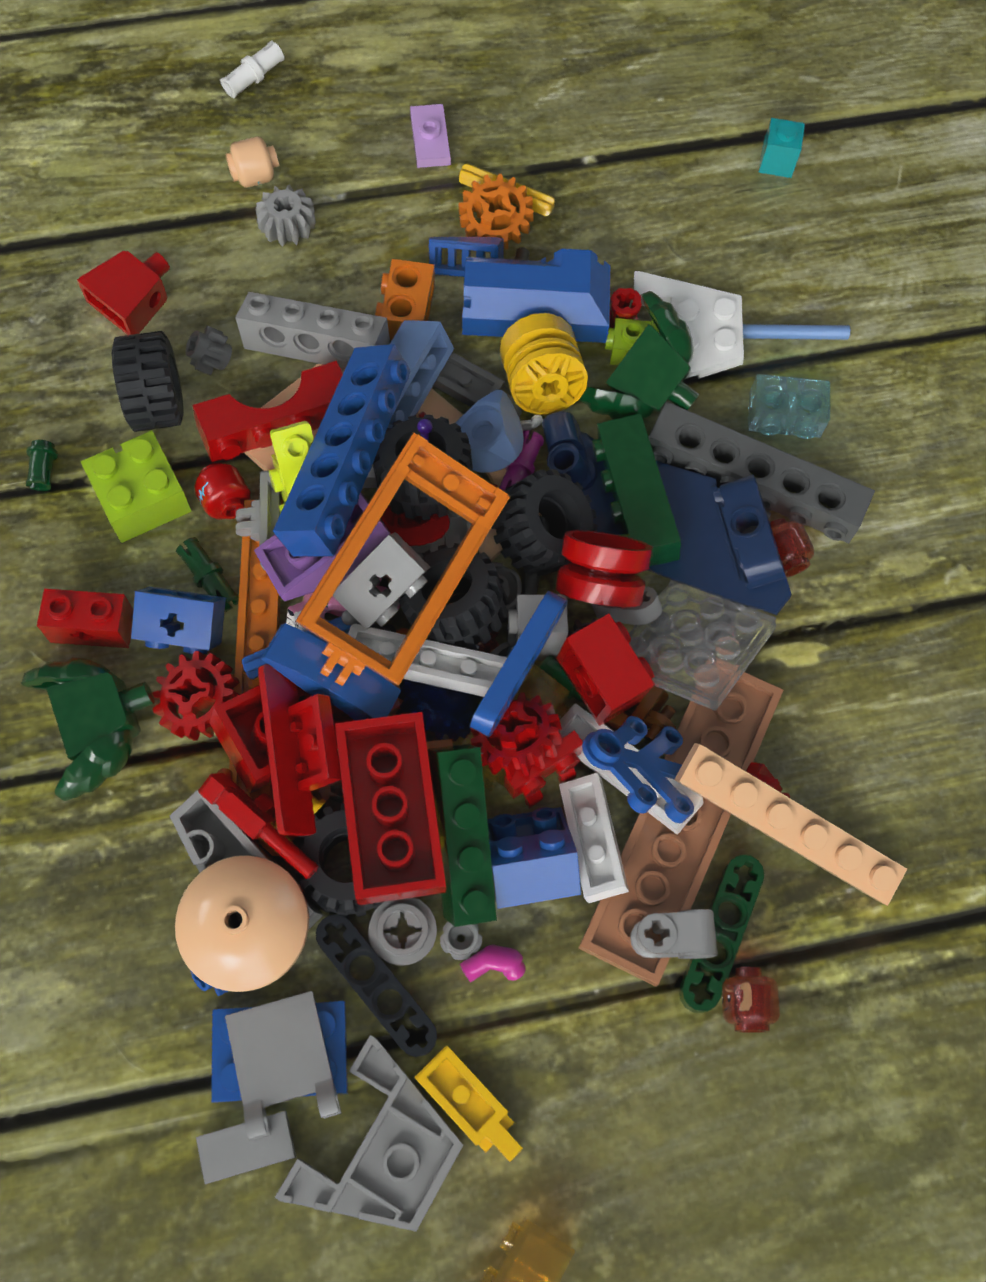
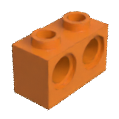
(407, 293)

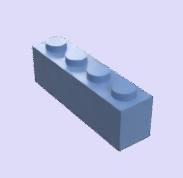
(426, 351)

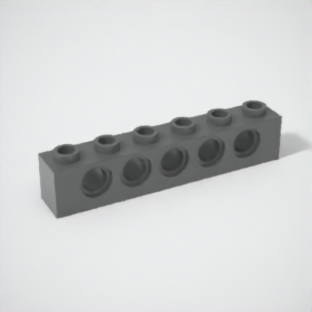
(777, 468)

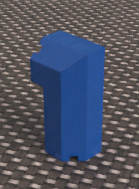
(508, 289)

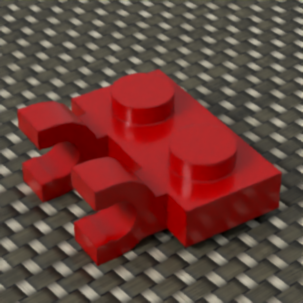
(563, 764)

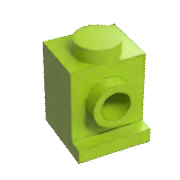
(623, 337)

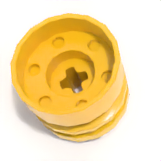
(543, 364)

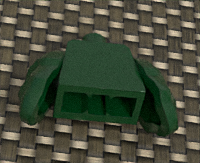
(651, 368)
(93, 719)

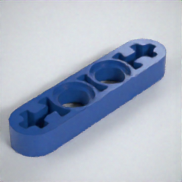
(518, 664)

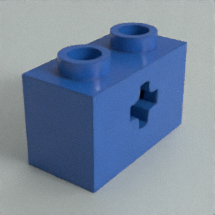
(199, 612)

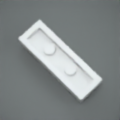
(594, 838)

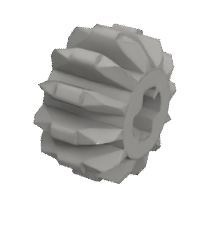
(285, 215)

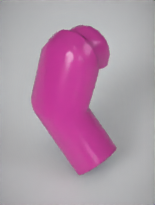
(494, 958)

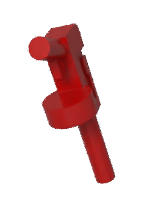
(254, 818)

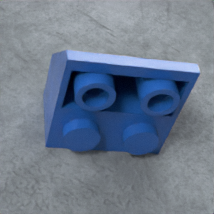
(532, 857)

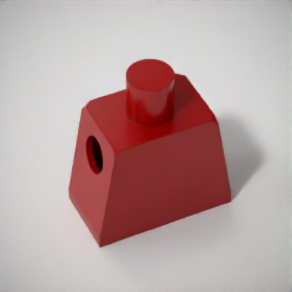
(126, 289)

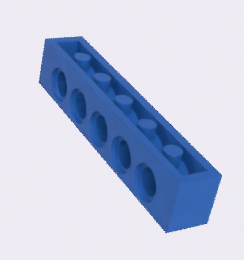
(342, 452)

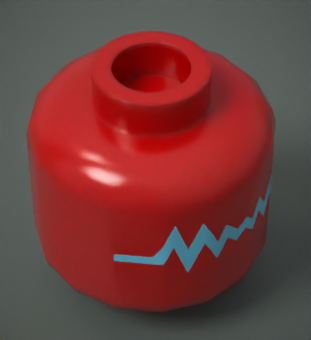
(221, 490)

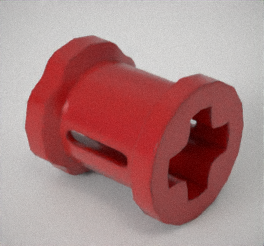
(620, 305)

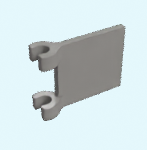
(280, 1058)

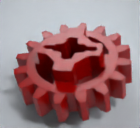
(184, 689)
(521, 737)

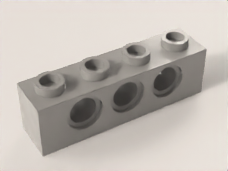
(307, 329)

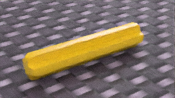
(542, 203)

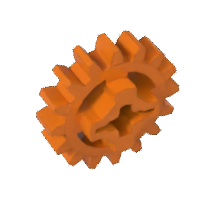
(494, 208)

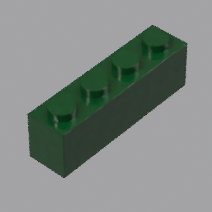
(636, 486)
(463, 834)

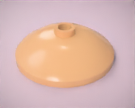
(270, 931)

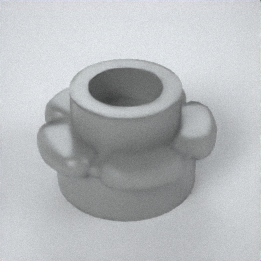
(459, 950)

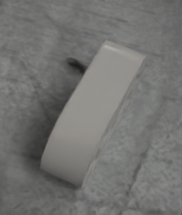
(640, 615)

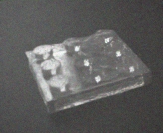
(700, 643)

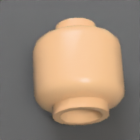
(252, 161)

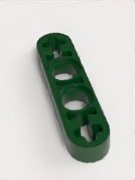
(728, 935)

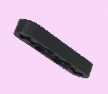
(373, 987)

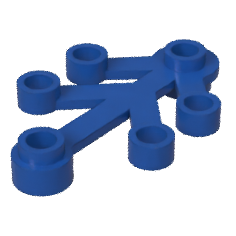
(607, 752)

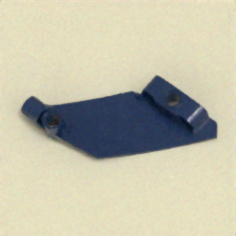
(708, 520)

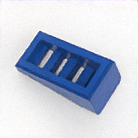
(466, 244)

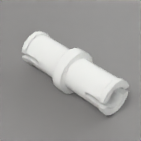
(252, 69)

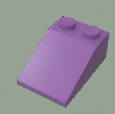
(301, 575)

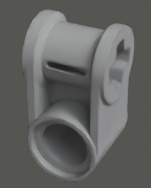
(683, 935)

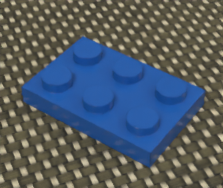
(224, 1076)

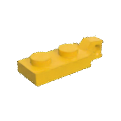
(468, 1103)

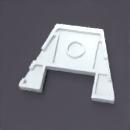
(711, 316)

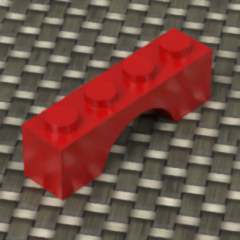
(235, 428)

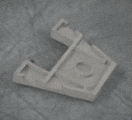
(397, 1162)

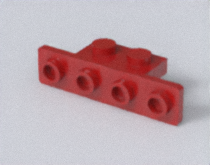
(299, 750)

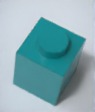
(781, 147)

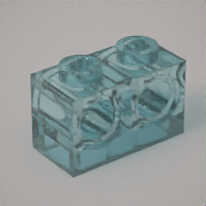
(788, 399)

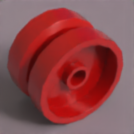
(603, 568)

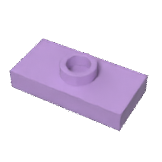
(430, 136)

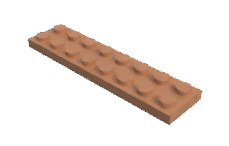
(667, 867)

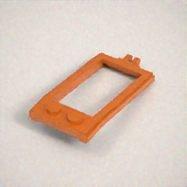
(451, 486)

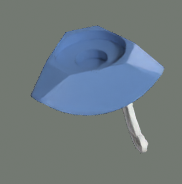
(495, 431)

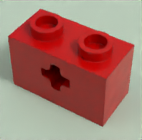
(86, 618)

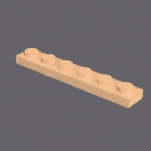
(790, 823)

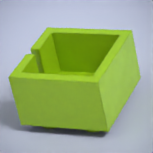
(136, 486)

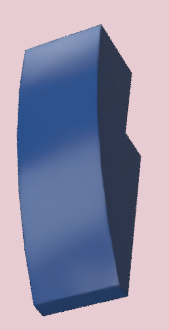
(301, 660)

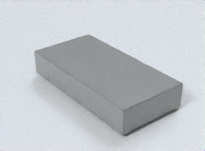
(232, 1153)

